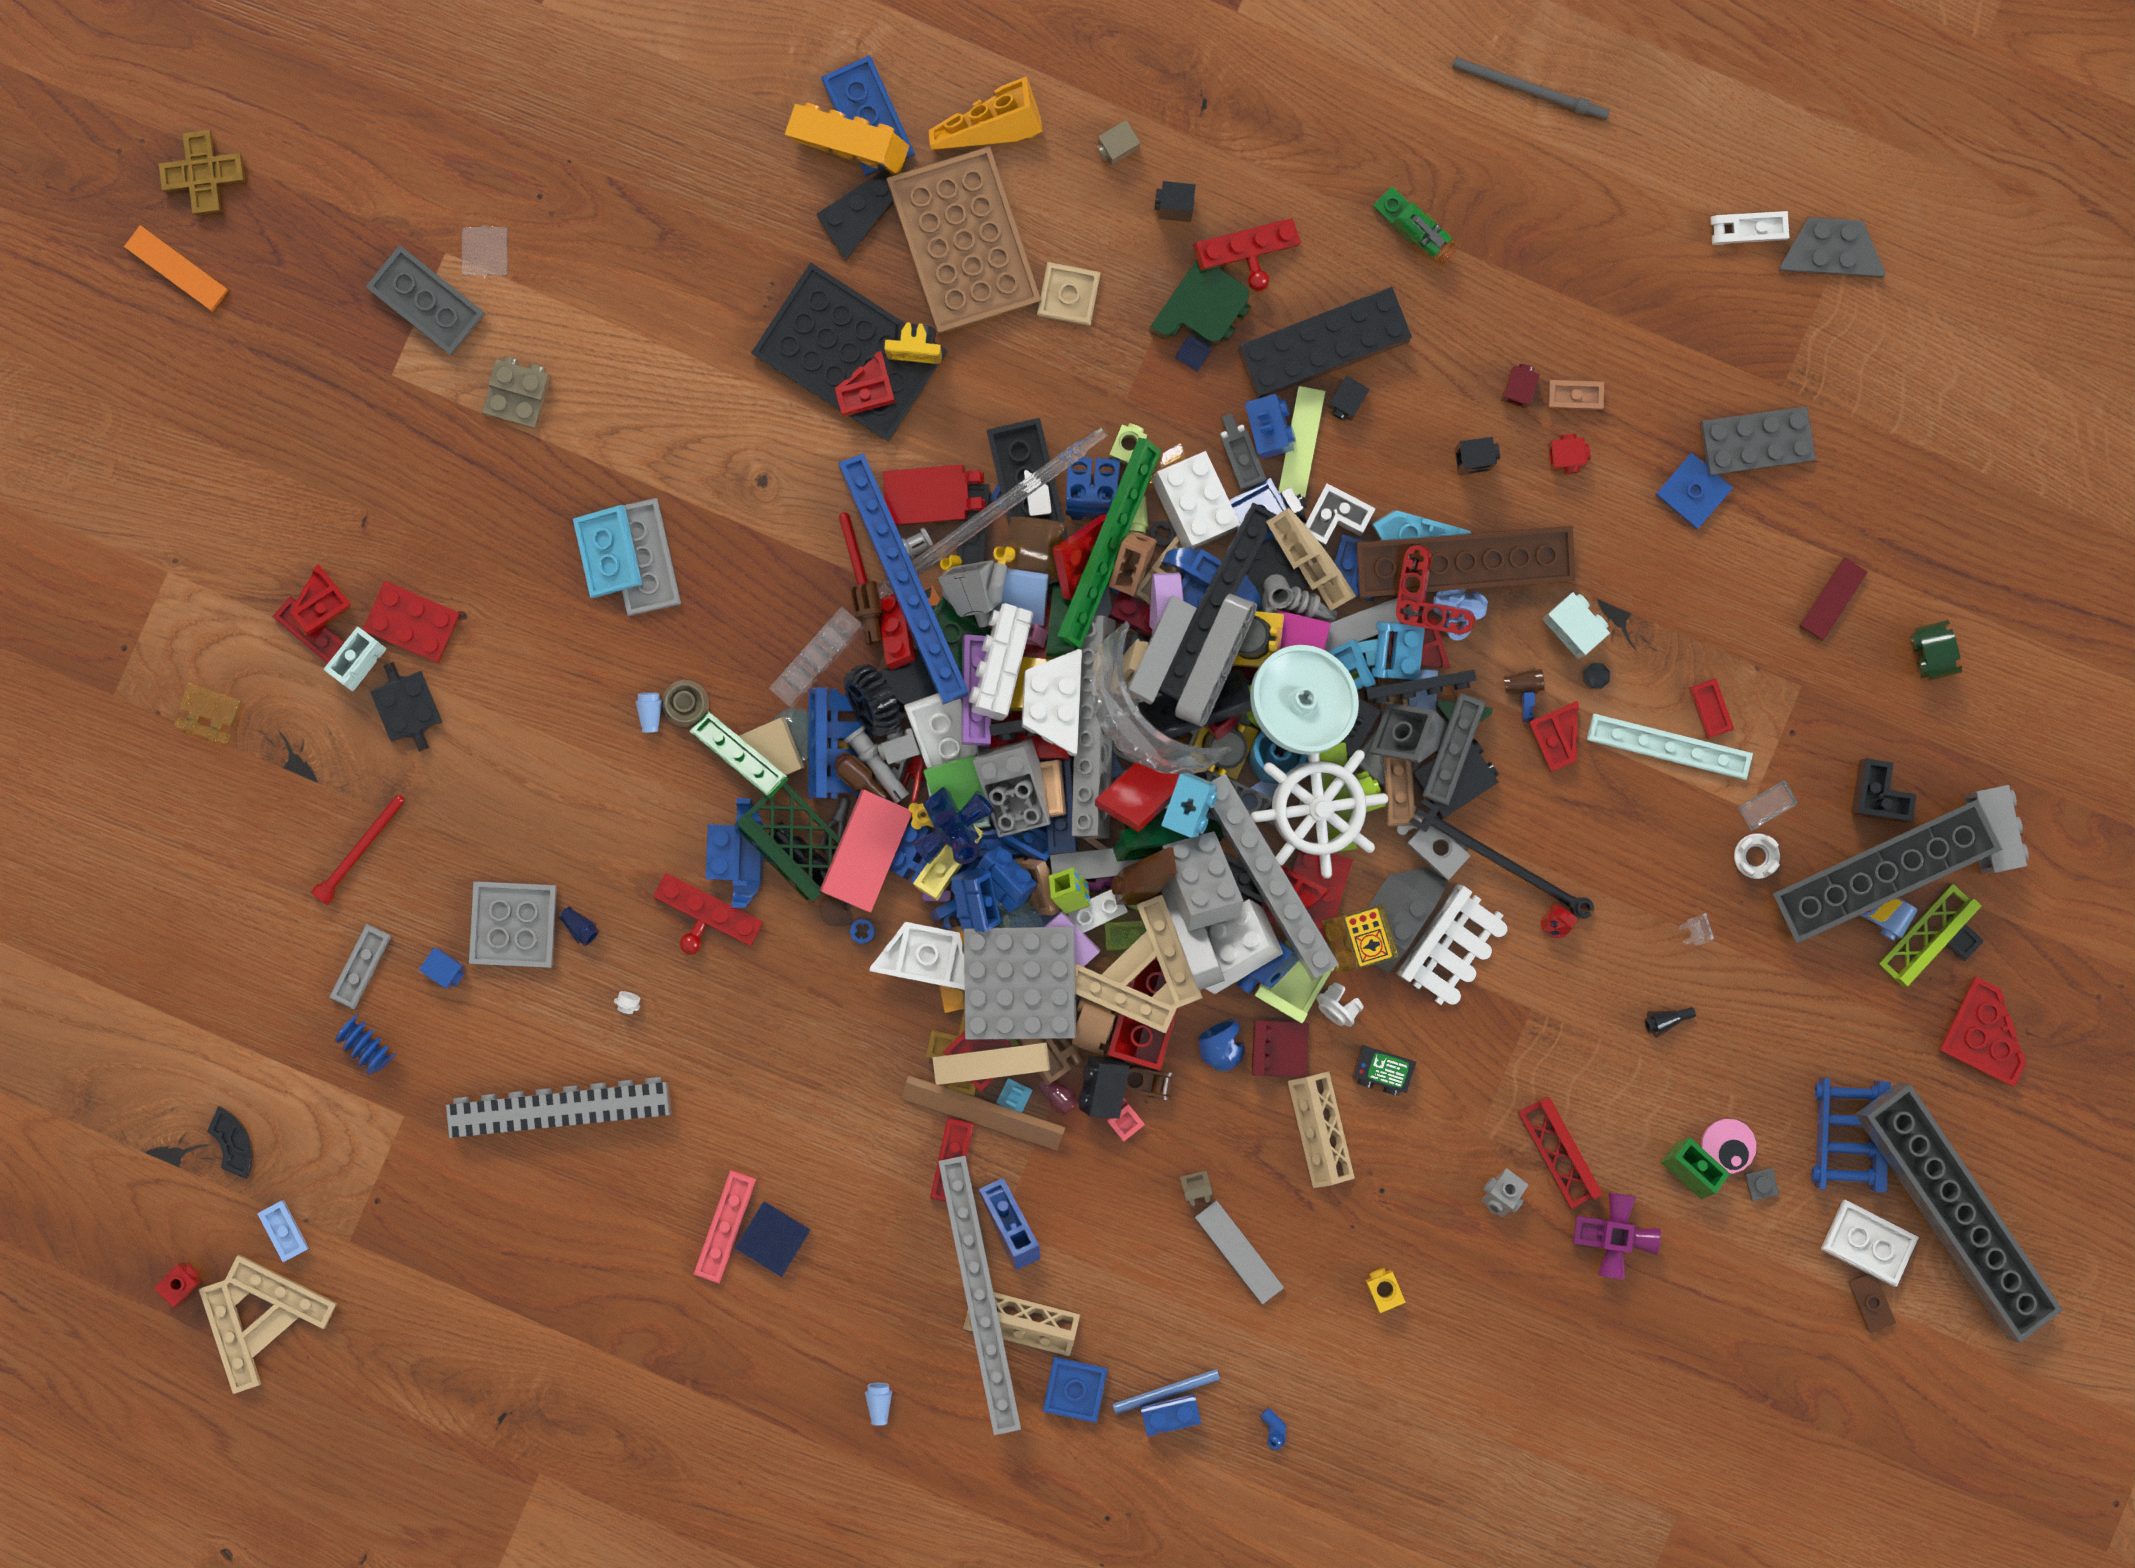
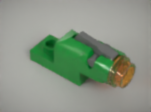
(1415, 225)

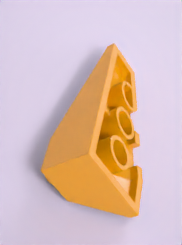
(1001, 119)

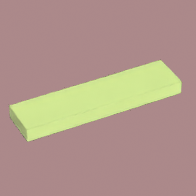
(1305, 426)

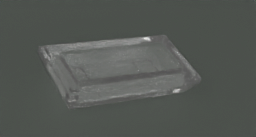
(1767, 805)

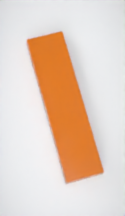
(176, 268)

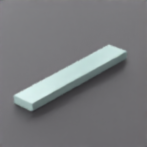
(1669, 746)

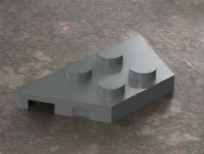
(1833, 249)

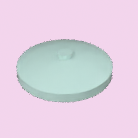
(1304, 699)

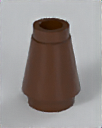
(1525, 681)

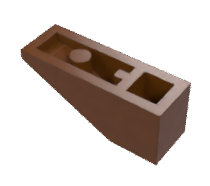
(1144, 878)

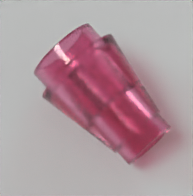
(1059, 1096)

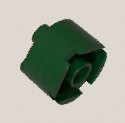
(1937, 650)

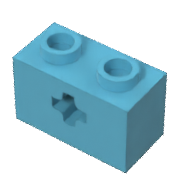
(1179, 814)

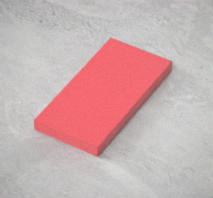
(866, 851)

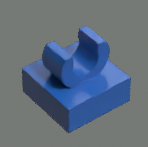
(945, 912)

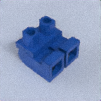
(1087, 498)

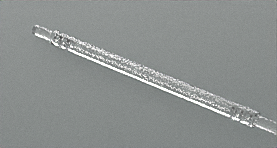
(1001, 506)

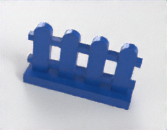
(818, 731)

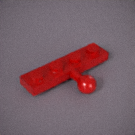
(1248, 246)
(706, 911)

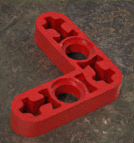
(1417, 599)

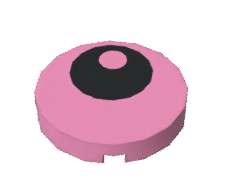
(1730, 1144)

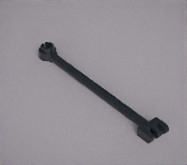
(1431, 819)

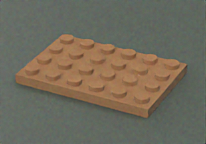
(963, 240)

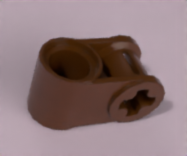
(1151, 1083)

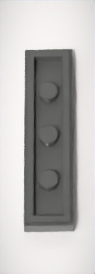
(1453, 749)

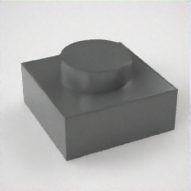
(1761, 1184)

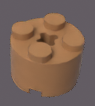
(1094, 1026)

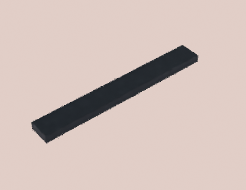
(1224, 582)

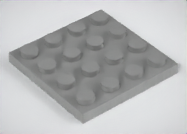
(1020, 983)

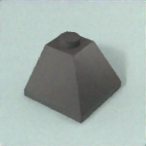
(1408, 733)

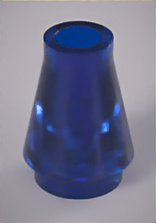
(580, 927)

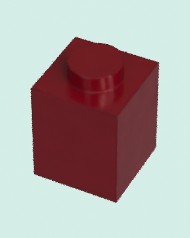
(1520, 385)

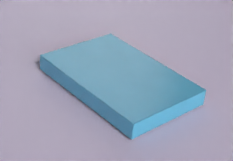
(607, 551)

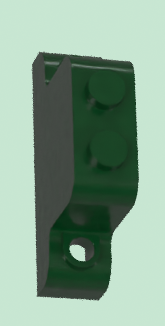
(1204, 305)
(1151, 838)

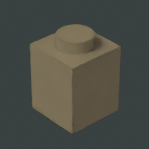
(1118, 143)

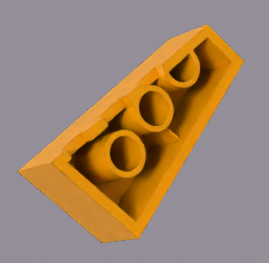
(847, 137)

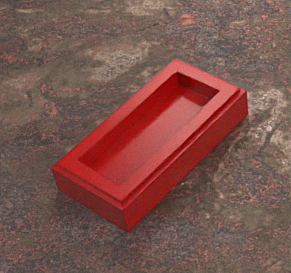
(1711, 708)

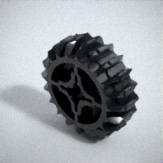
(872, 700)

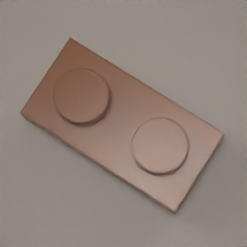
(1575, 395)

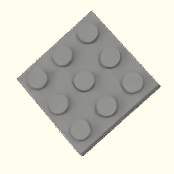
(513, 924)

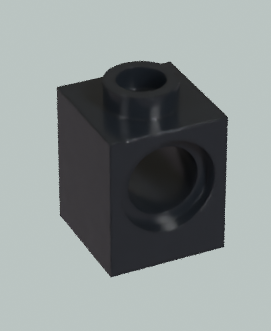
(1348, 399)

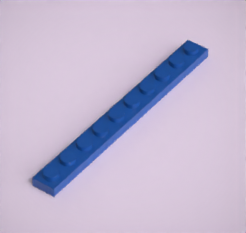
(903, 579)

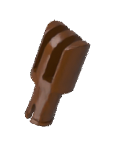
(868, 610)
(857, 774)

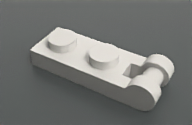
(1750, 227)

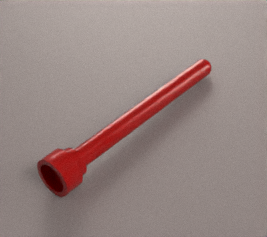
(853, 550)
(325, 890)

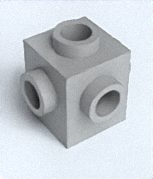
(1504, 1193)

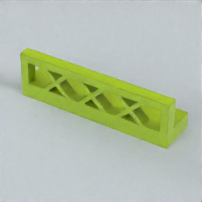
(1937, 942)

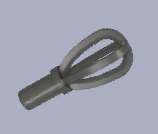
(839, 818)

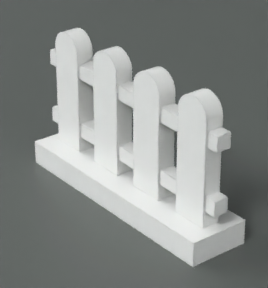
(1445, 924)

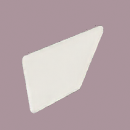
(1039, 500)

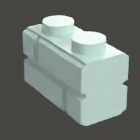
(355, 659)

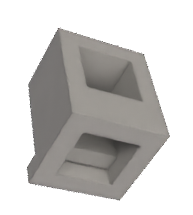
(899, 747)

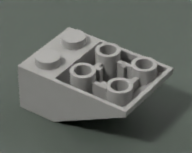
(1013, 787)

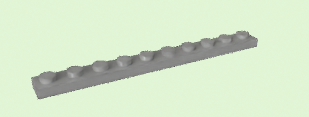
(979, 1295)

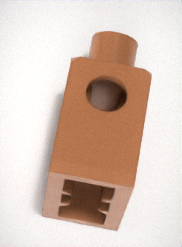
(1133, 555)

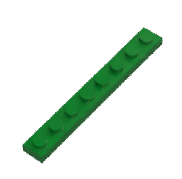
(1107, 546)

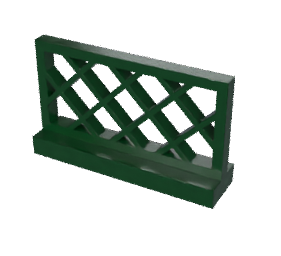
(774, 852)

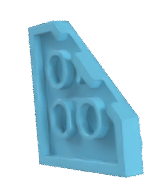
(1405, 525)

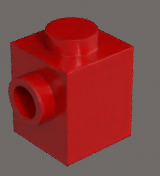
(1569, 454)
(170, 1287)

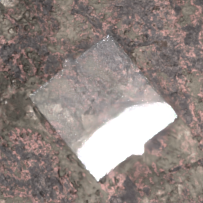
(484, 251)

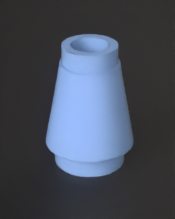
(649, 711)
(878, 1401)

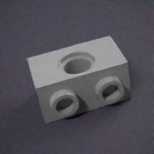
(1446, 864)

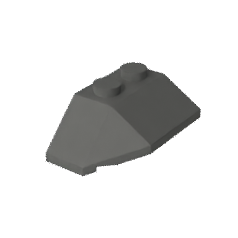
(1408, 902)

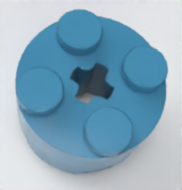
(1263, 752)

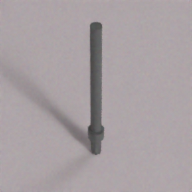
(1581, 105)

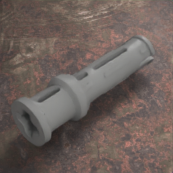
(869, 754)

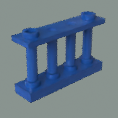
(1877, 1175)

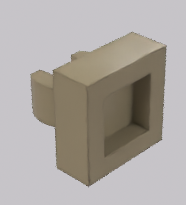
(1196, 1186)

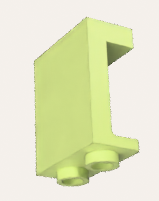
(1294, 992)

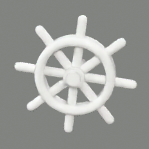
(1319, 808)

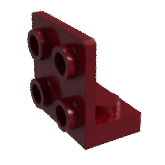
(1279, 1048)

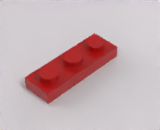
(895, 634)

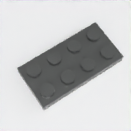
(425, 300)
(1757, 441)

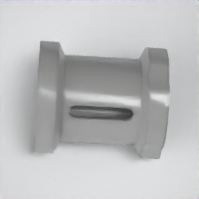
(925, 545)

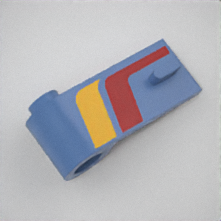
(1892, 918)

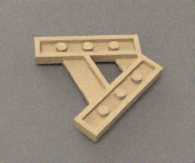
(1157, 942)
(240, 1346)

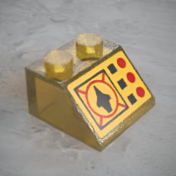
(1360, 938)

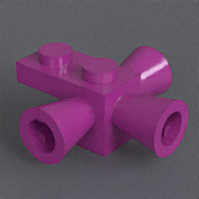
(1615, 1235)

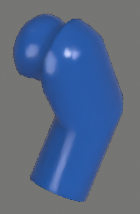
(1277, 1429)

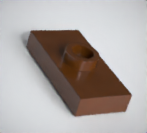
(1871, 1302)

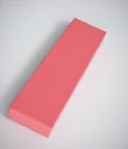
(725, 1226)

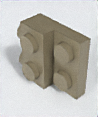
(516, 392)

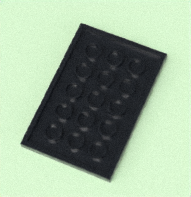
(831, 332)

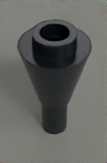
(1661, 1021)

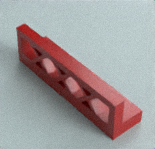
(1568, 1145)

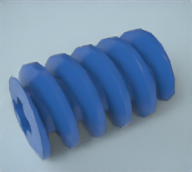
(364, 1046)

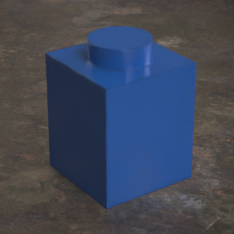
(443, 968)

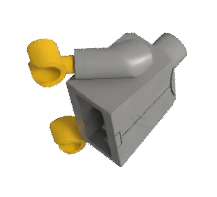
(975, 586)

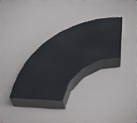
(233, 1141)

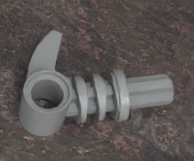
(1294, 600)

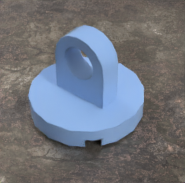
(1458, 598)

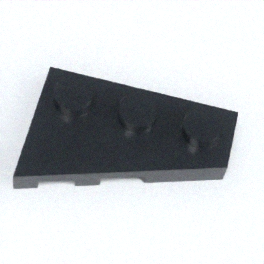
(856, 213)

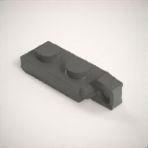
(1241, 454)

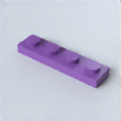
(974, 727)

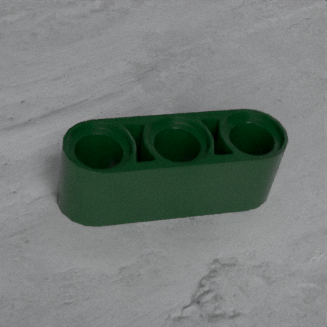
(1059, 606)

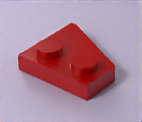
(866, 388)
(318, 603)

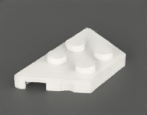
(1053, 700)
(924, 956)

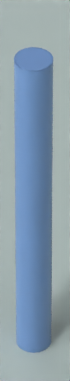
(1166, 1391)

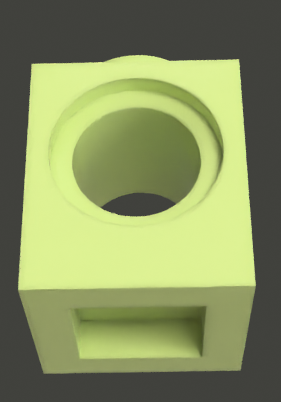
(1118, 452)

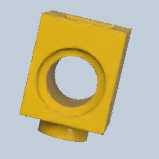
(1387, 1302)

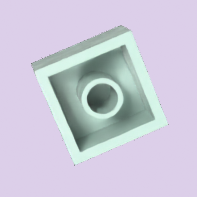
(1576, 625)

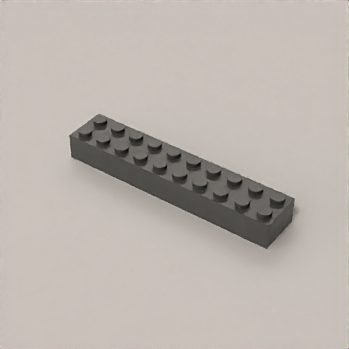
(1959, 1212)

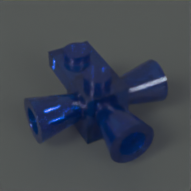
(953, 826)

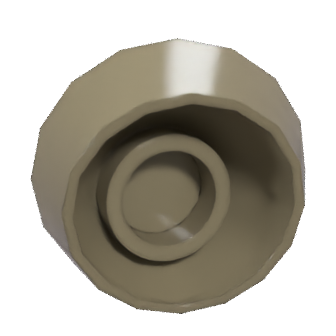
(680, 696)

